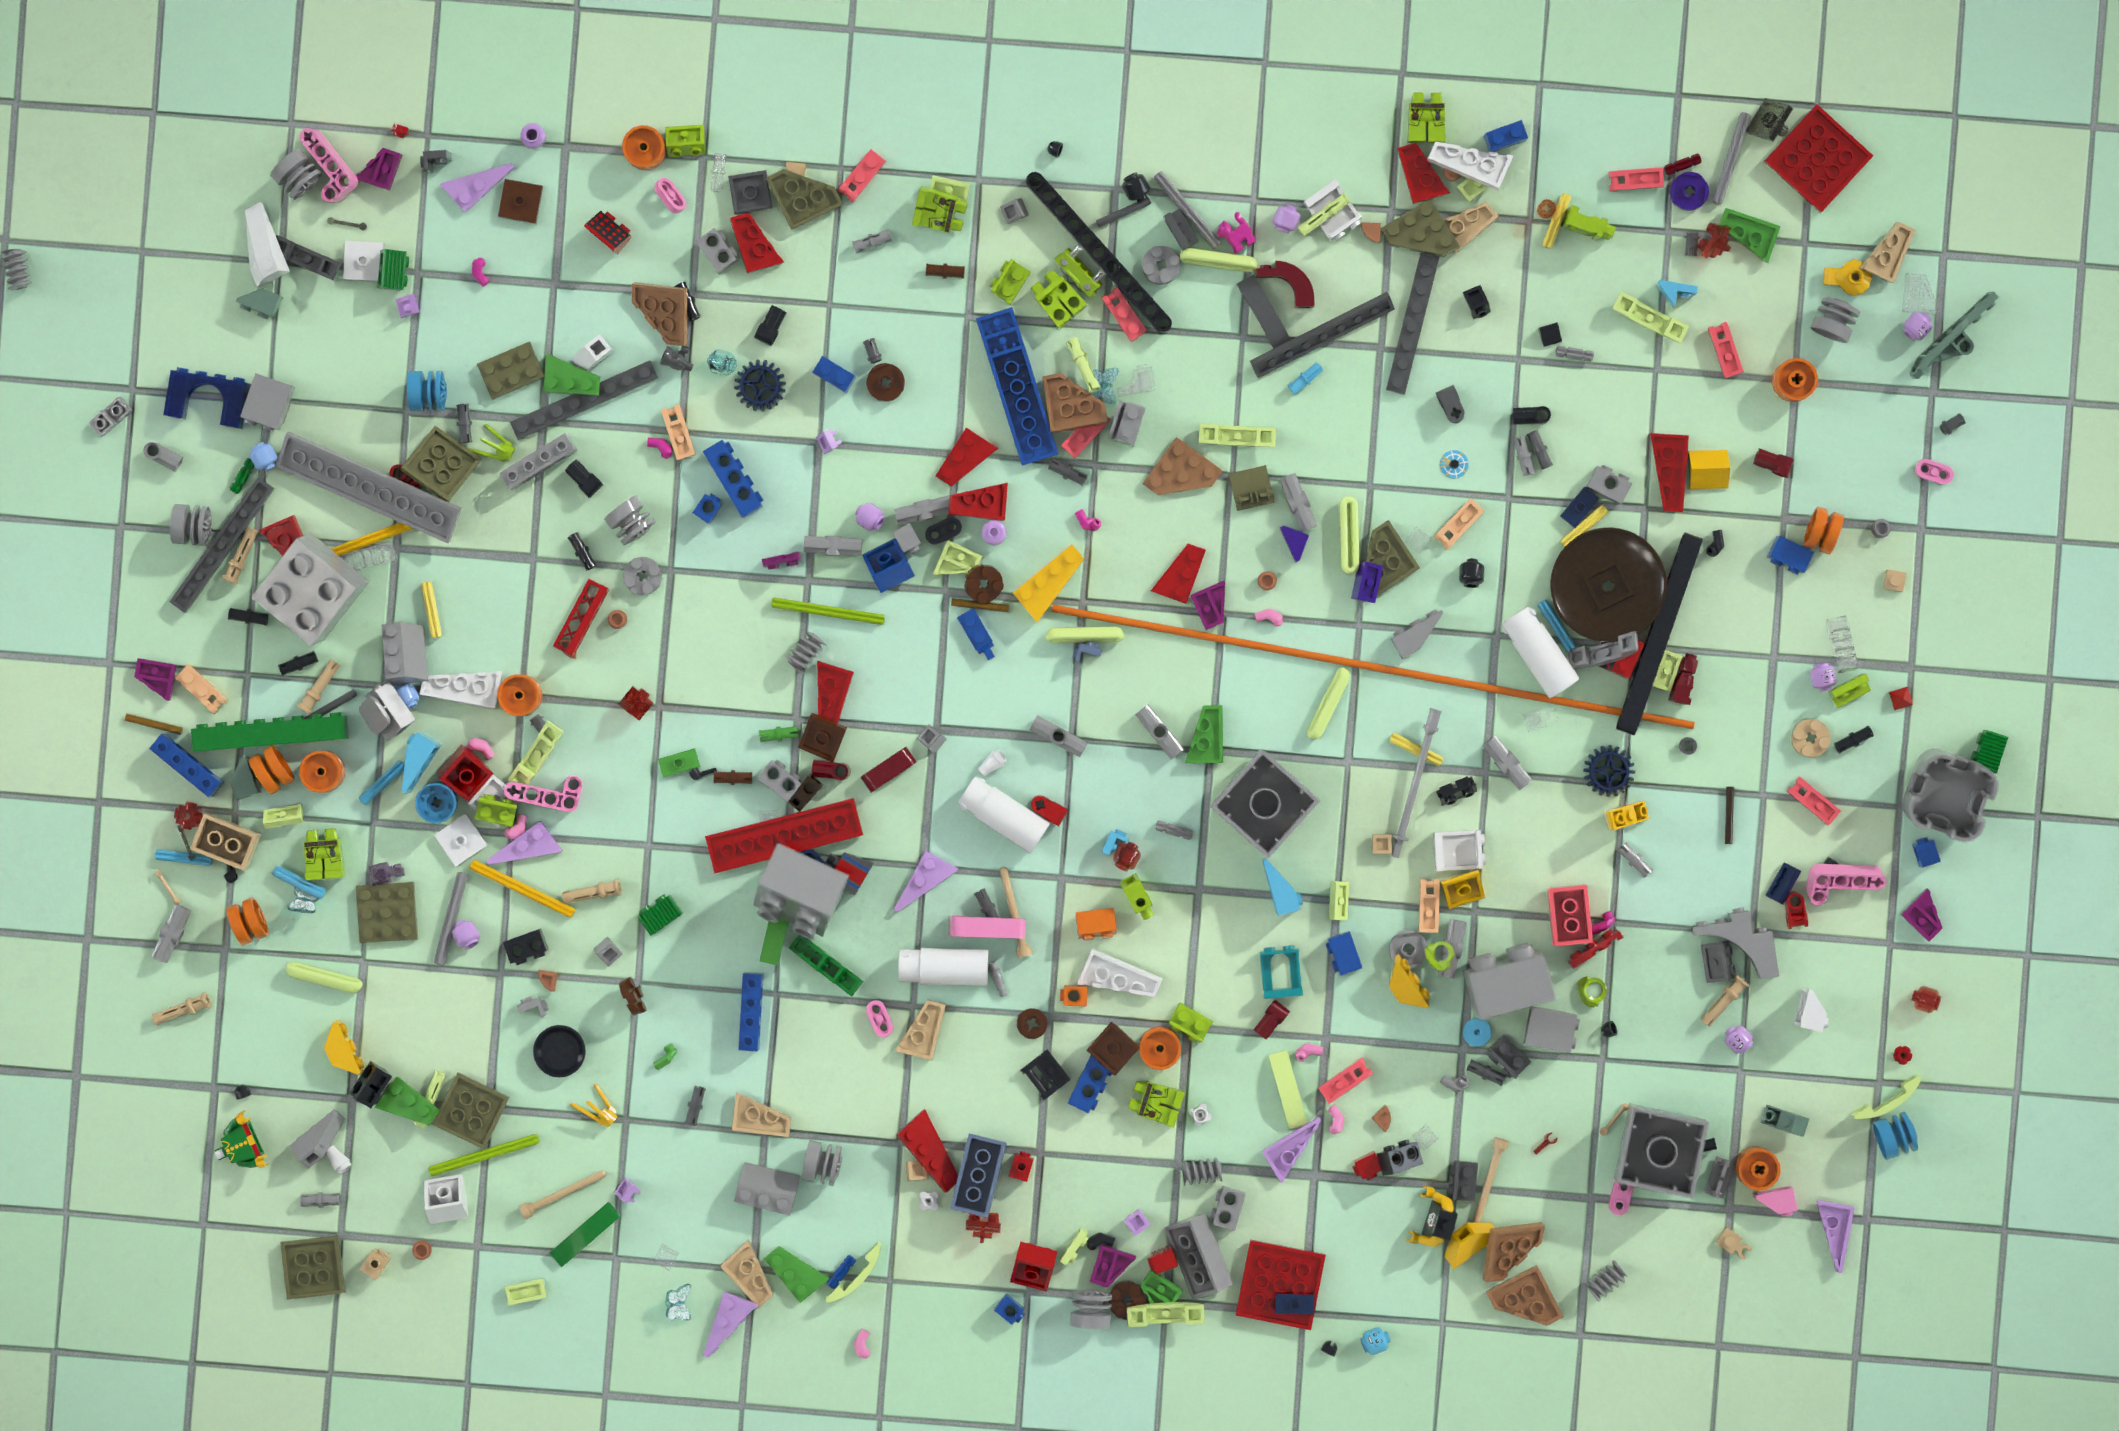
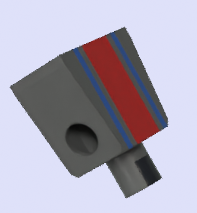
(851, 865)

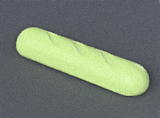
(1218, 260)
(1349, 535)
(1084, 634)
(1328, 703)
(323, 977)

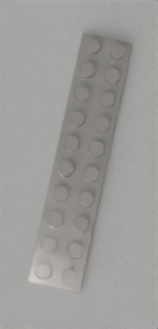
(368, 487)

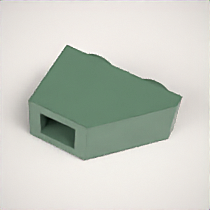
(261, 300)
(244, 781)
(1785, 1120)

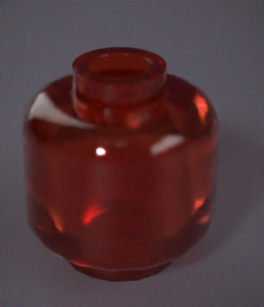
(1126, 856)
(1926, 999)

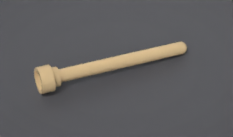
(1023, 948)
(1499, 1147)
(529, 1209)

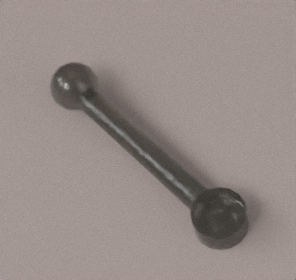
(362, 226)
(191, 856)

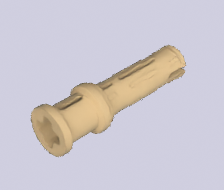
(251, 534)
(313, 694)
(601, 890)
(1730, 993)
(190, 1006)

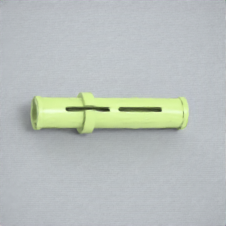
(1324, 214)
(1080, 359)
(433, 1090)

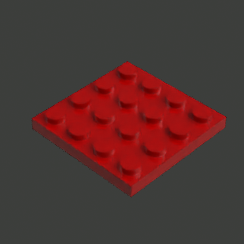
(1818, 158)
(1278, 1270)

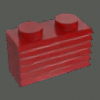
(1162, 1260)

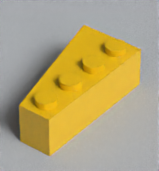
(1045, 585)

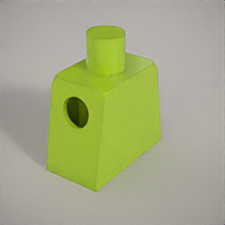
(1134, 890)

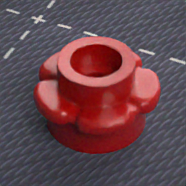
(399, 131)
(1907, 1055)

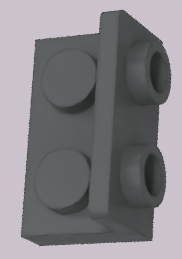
(438, 157)
(1180, 229)
(1718, 961)
(1509, 1056)
(1464, 1180)

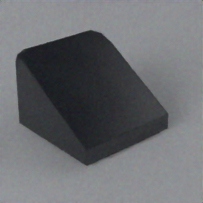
(1550, 334)

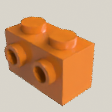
(1096, 923)

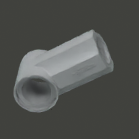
(164, 456)

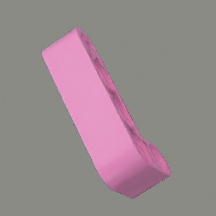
(326, 162)
(542, 792)
(1842, 877)
(987, 927)

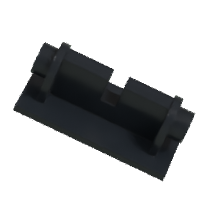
(1449, 795)

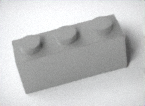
(404, 653)
(767, 1188)

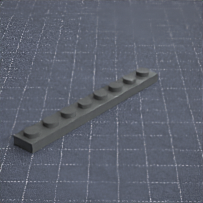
(1412, 323)
(1322, 334)
(578, 403)
(222, 545)

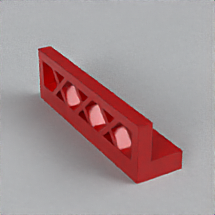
(587, 620)

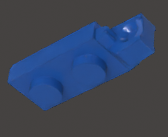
(976, 633)

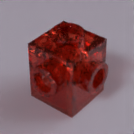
(636, 702)
(195, 815)

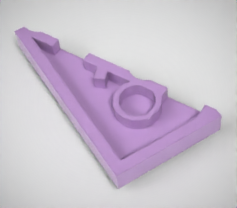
(471, 188)
(532, 843)
(927, 875)
(1284, 1152)
(1837, 1225)
(729, 1315)

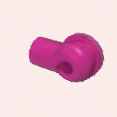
(477, 271)
(662, 445)
(1087, 523)
(1605, 924)

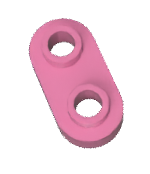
(670, 195)
(1933, 471)
(879, 1018)
(1619, 1195)

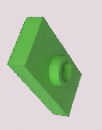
(679, 762)

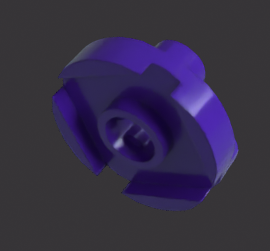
(1697, 184)

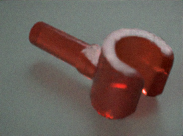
(1544, 1143)

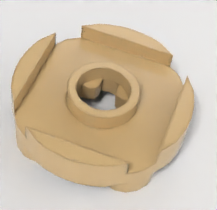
(1815, 728)

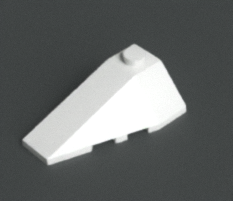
(264, 251)

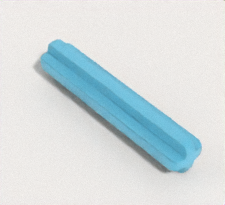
(1556, 625)
(382, 782)
(182, 857)
(299, 882)

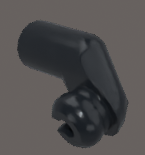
(1717, 545)
(1098, 1239)

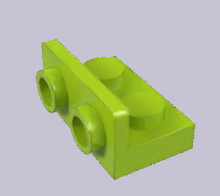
(685, 140)
(1010, 281)
(1850, 690)
(495, 810)
(1190, 1022)

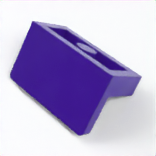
(1367, 582)

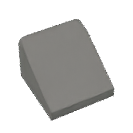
(1014, 210)
(931, 738)
(607, 951)

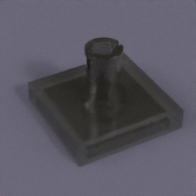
(1770, 120)

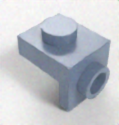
(1091, 648)

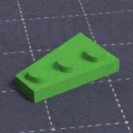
(1751, 232)
(1208, 737)
(407, 1103)
(795, 1274)

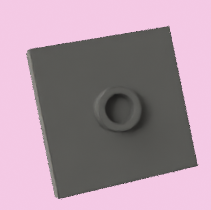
(750, 192)

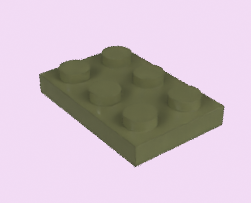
(511, 370)

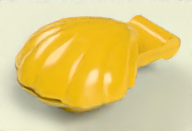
(1849, 277)

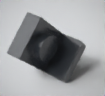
(1477, 302)

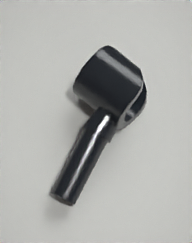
(695, 773)
(231, 876)

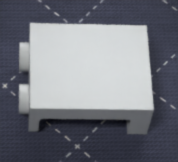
(1345, 218)
(1459, 850)

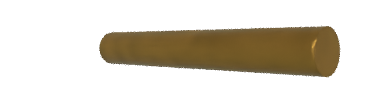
(977, 605)
(154, 724)

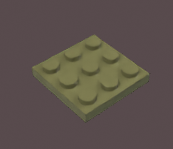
(441, 464)
(386, 912)
(471, 1110)
(312, 1267)

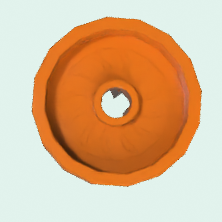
(648, 158)
(1803, 372)
(1823, 530)
(531, 695)
(271, 769)
(333, 771)
(247, 921)
(1159, 1036)
(1765, 1176)

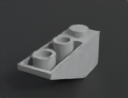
(1413, 638)
(316, 1141)

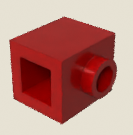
(1021, 1166)
(1367, 1166)

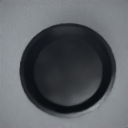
(559, 1051)

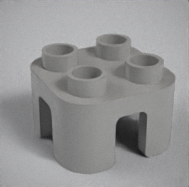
(1949, 794)

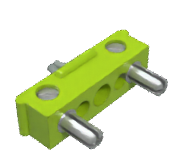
(1079, 272)

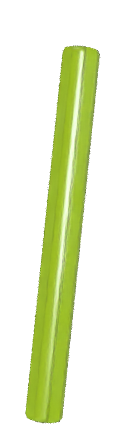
(828, 611)
(484, 1154)

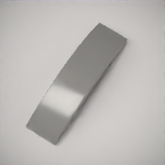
(1604, 653)

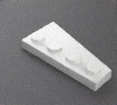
(1473, 164)
(471, 689)
(1114, 974)

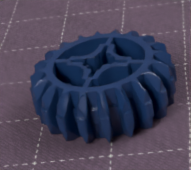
(762, 376)
(1609, 780)

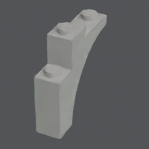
(1756, 945)

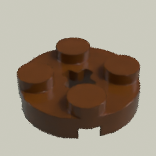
(895, 387)
(993, 588)
(633, 996)
(1118, 1294)

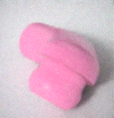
(1271, 615)
(518, 829)
(1306, 1050)
(1338, 1120)

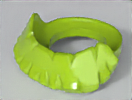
(1430, 952)
(1583, 983)

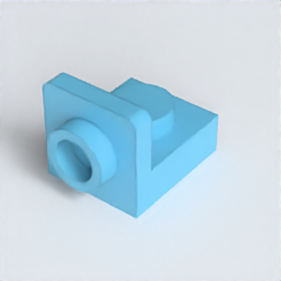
(1111, 844)

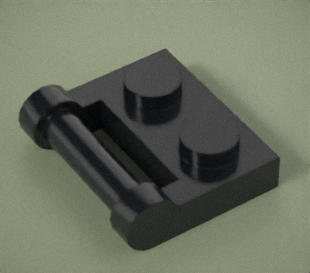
(1050, 1070)

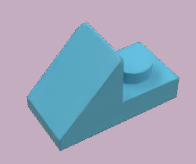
(1670, 290)

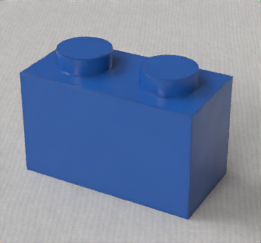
(1505, 136)
(834, 374)
(1790, 554)
(1344, 953)

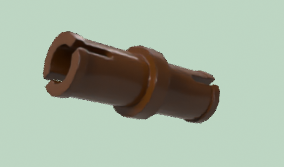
(945, 271)
(733, 777)

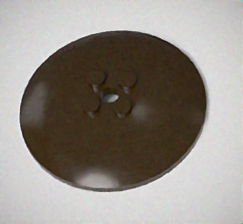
(1603, 557)

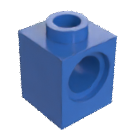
(699, 511)
(1926, 852)
(1009, 1301)

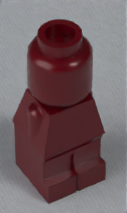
(1684, 681)

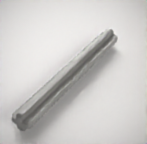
(1731, 158)
(1187, 210)
(450, 918)

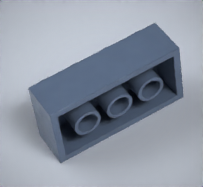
(978, 1175)

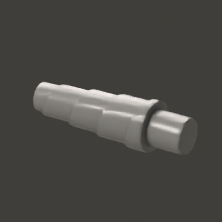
(997, 978)

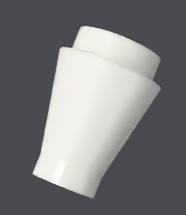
(993, 762)
(338, 1160)

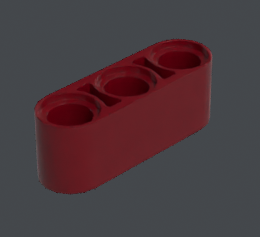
(888, 769)

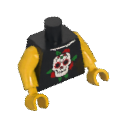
(1439, 1221)

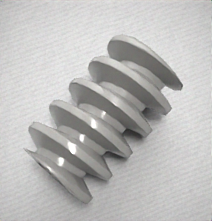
(16, 269)
(805, 651)
(1201, 1171)
(1606, 1280)

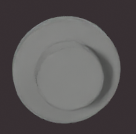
(1880, 528)

